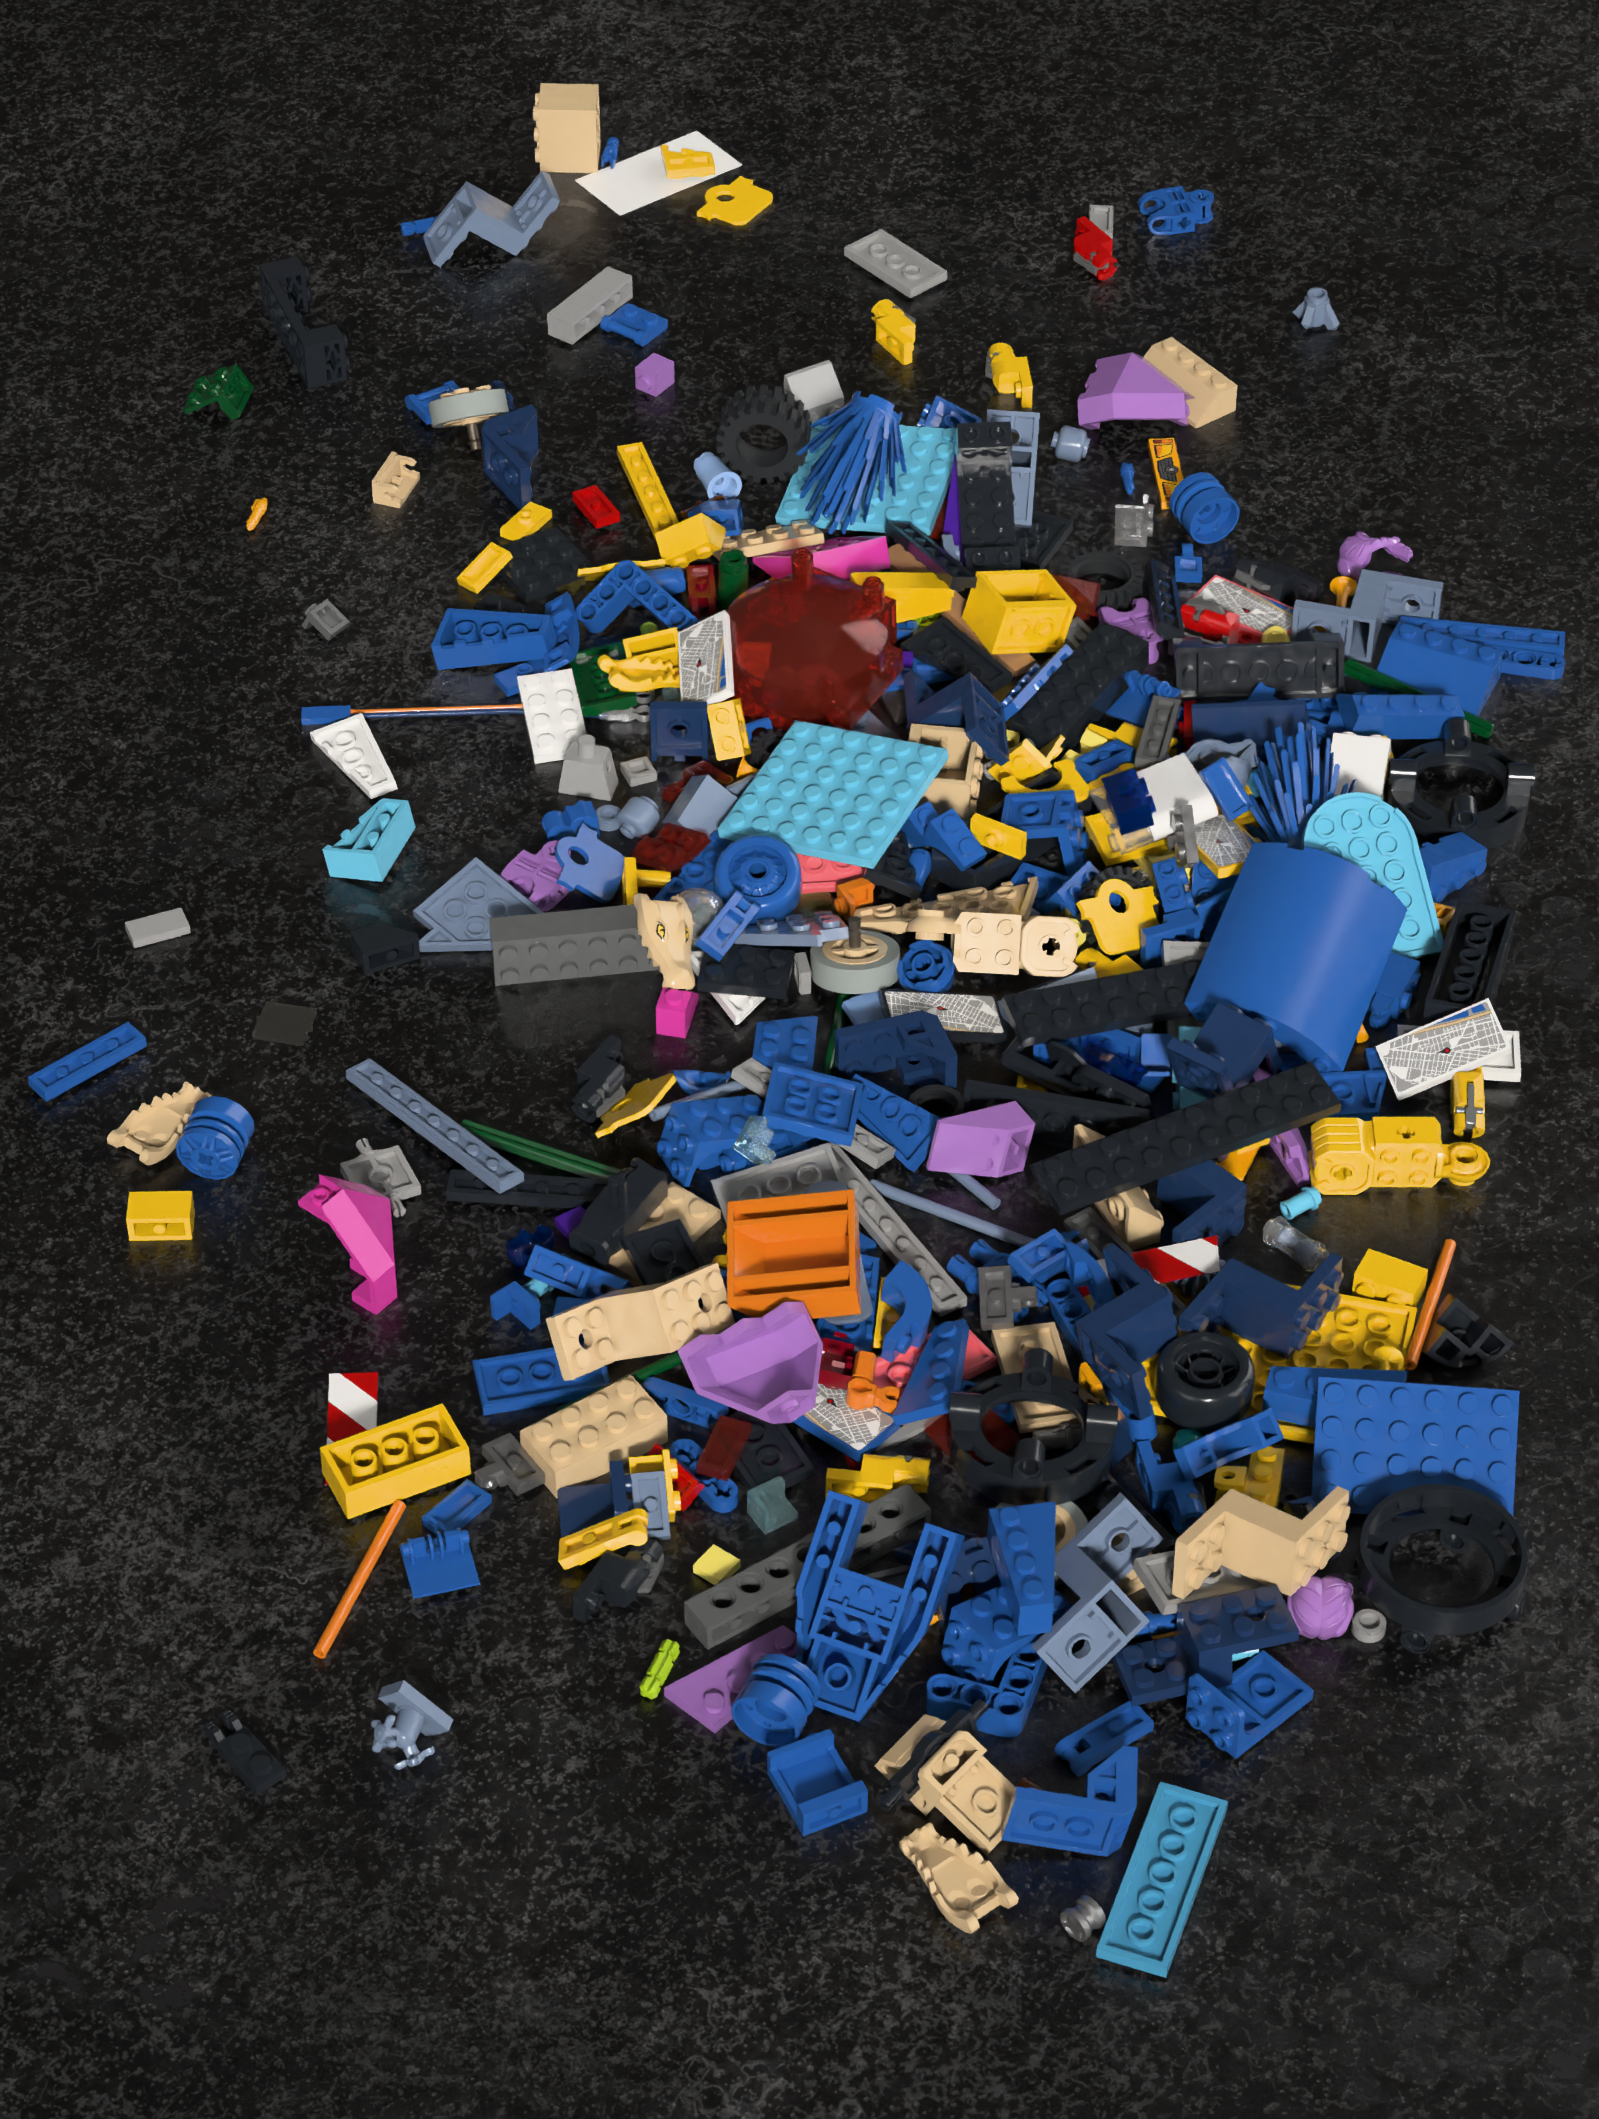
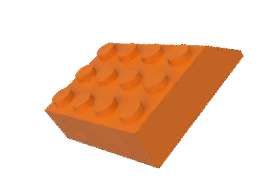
(794, 1253)

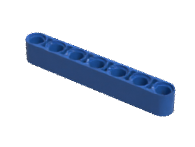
(1067, 1308)

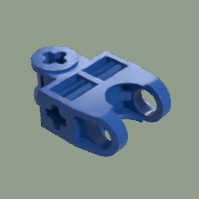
(1184, 208)

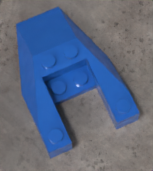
(857, 1627)

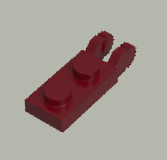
(701, 588)

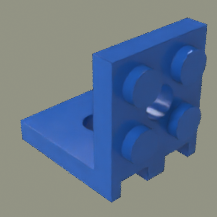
(1055, 817)

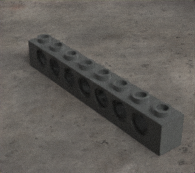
(772, 1583)

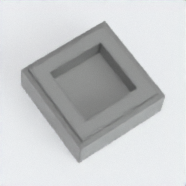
(638, 771)
(802, 973)

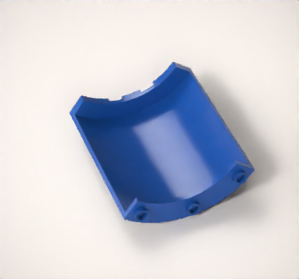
(1300, 949)

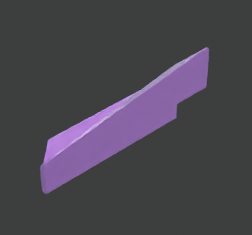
(1289, 1146)

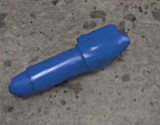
(1127, 475)

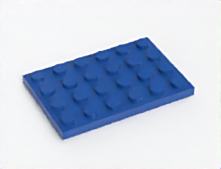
(1409, 1435)

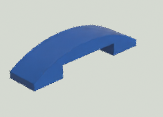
(566, 630)
(1085, 1271)

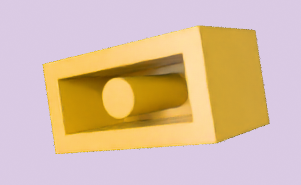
(160, 1215)
(1389, 1279)

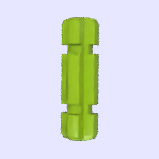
(659, 1669)

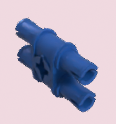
(989, 1257)

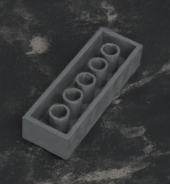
(567, 945)

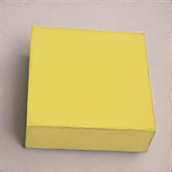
(716, 1565)

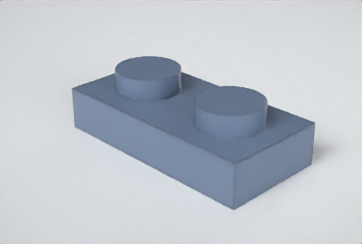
(651, 1495)

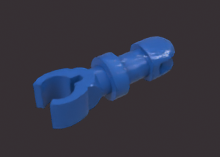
(610, 152)

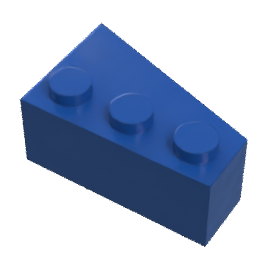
(1452, 863)

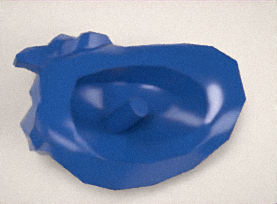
(697, 1081)

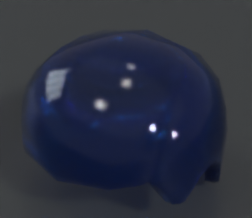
(521, 1247)

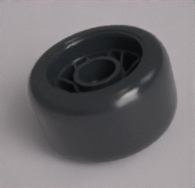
(1204, 1381)

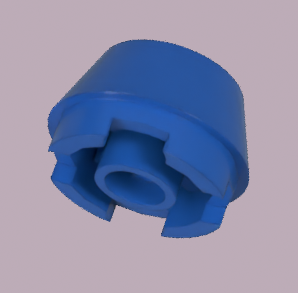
(926, 967)

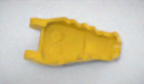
(639, 675)

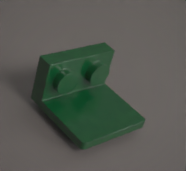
(225, 386)

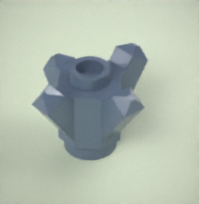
(1316, 310)

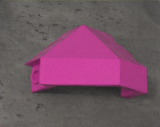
(365, 1229)

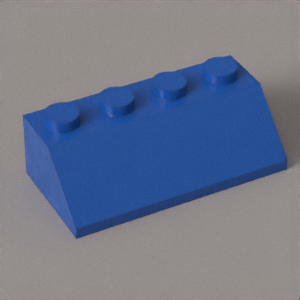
(1399, 714)

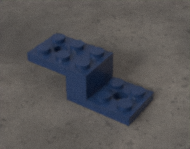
(1204, 1643)

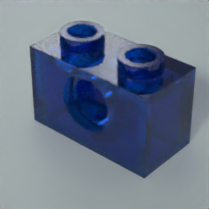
(1128, 801)

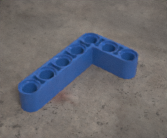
(623, 592)
(1006, 1705)

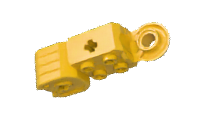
(1388, 1152)

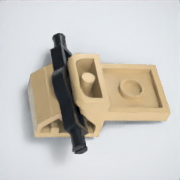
(946, 1769)

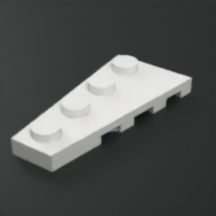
(356, 753)

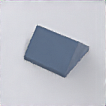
(701, 805)

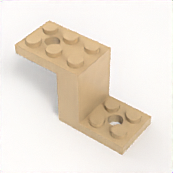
(639, 1321)
(1260, 1542)

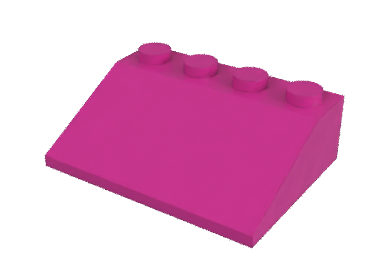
(836, 556)

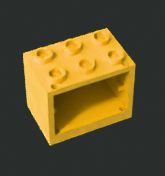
(1019, 611)

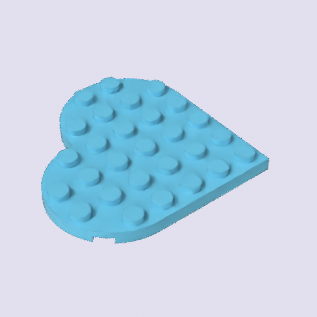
(1385, 845)

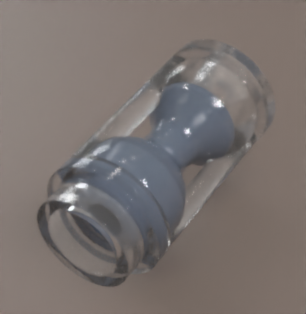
(1285, 1237)

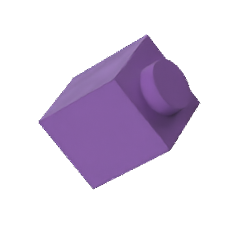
(654, 374)

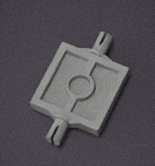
(384, 1172)

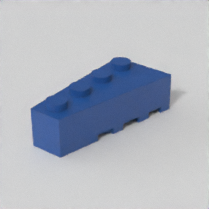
(490, 638)
(1025, 1562)

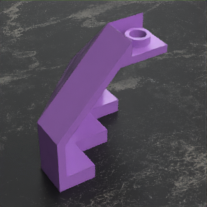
(1131, 390)
(760, 1364)

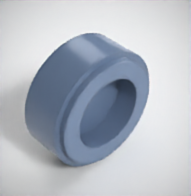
(608, 817)

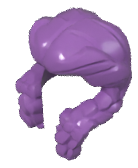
(1358, 549)
(1322, 1607)

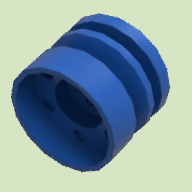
(1204, 508)
(215, 1137)
(776, 1700)

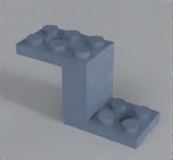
(491, 219)
(1022, 460)
(1376, 601)
(1104, 1612)

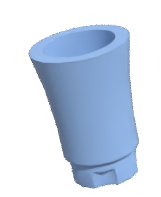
(717, 477)

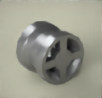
(1083, 1918)

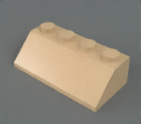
(1213, 391)
(1129, 1212)

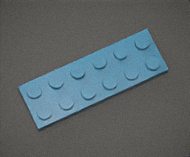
(1162, 1879)

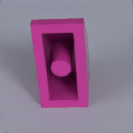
(675, 1012)

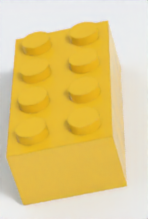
(395, 1461)

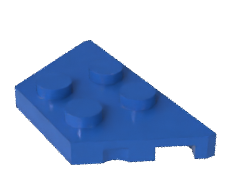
(786, 1042)

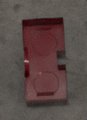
(836, 1362)

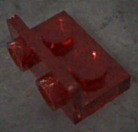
(1082, 593)

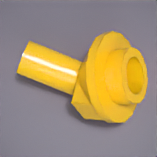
(1387, 1358)

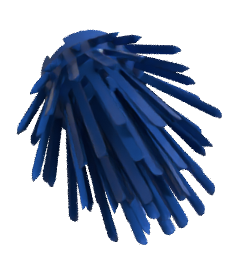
(862, 446)
(1297, 786)

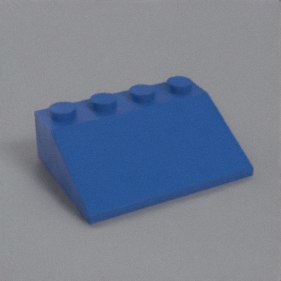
(1441, 665)

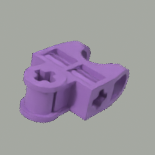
(1136, 622)
(537, 876)

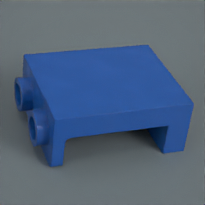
(815, 1783)

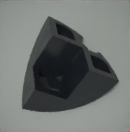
(1461, 1337)

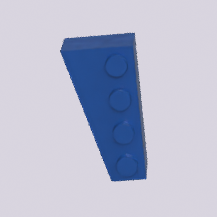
(1293, 1390)

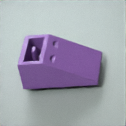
(982, 1142)

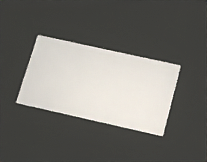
(644, 178)

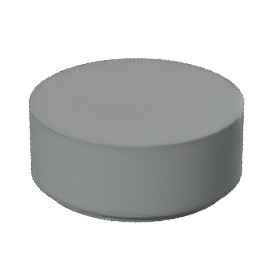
(1368, 1625)

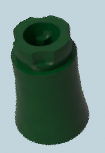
(732, 578)

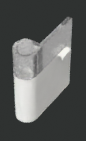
(1171, 786)

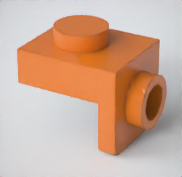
(853, 896)

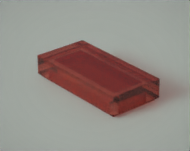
(723, 1448)

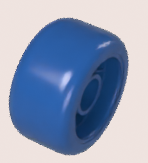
(763, 872)

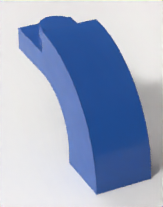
(912, 1300)
(1228, 1444)

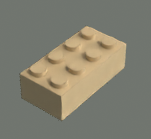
(601, 1428)

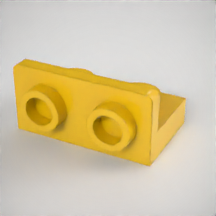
(728, 729)

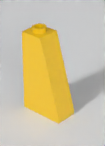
(915, 592)

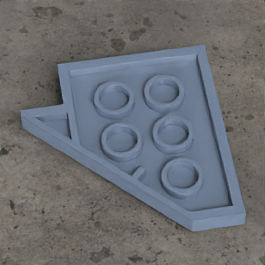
(462, 909)
(795, 931)

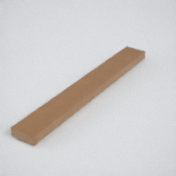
(905, 562)

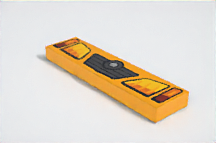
(1165, 468)

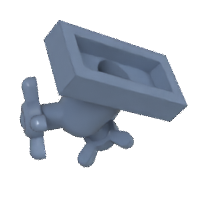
(414, 1716)

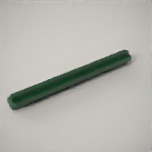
(1386, 683)
(539, 1152)

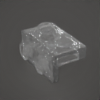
(1133, 523)

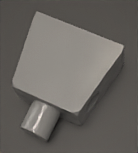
(588, 770)

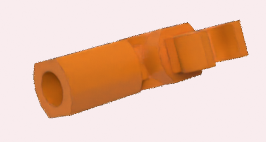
(862, 1392)

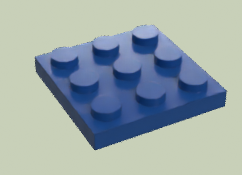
(812, 1104)

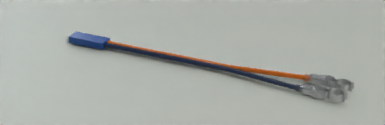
(333, 714)

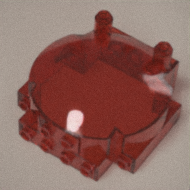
(813, 646)

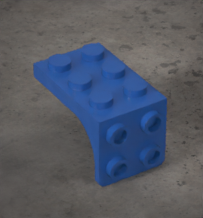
(705, 1127)
(984, 1636)
(1250, 1708)

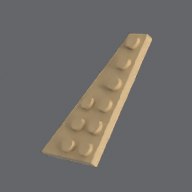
(1001, 900)

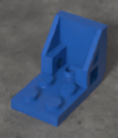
(1077, 1823)

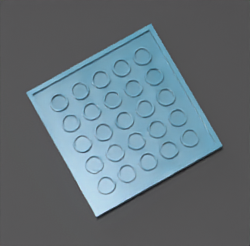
(918, 492)
(835, 793)

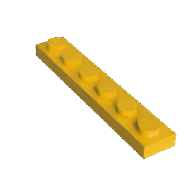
(647, 486)

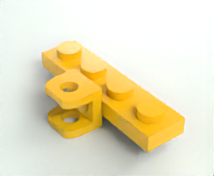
(1260, 1481)

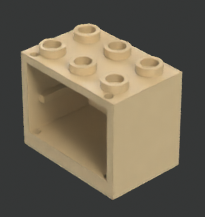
(567, 128)
(959, 776)

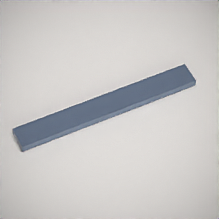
(435, 1126)

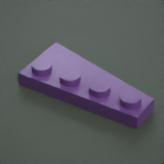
(713, 1688)

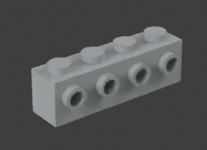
(589, 305)

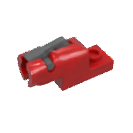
(1093, 249)
(1214, 622)

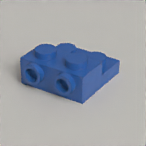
(945, 415)
(1171, 886)
(1176, 926)

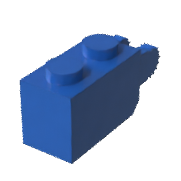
(1104, 760)
(1394, 989)

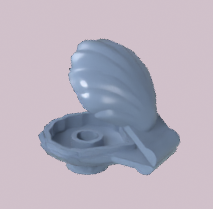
(1238, 755)

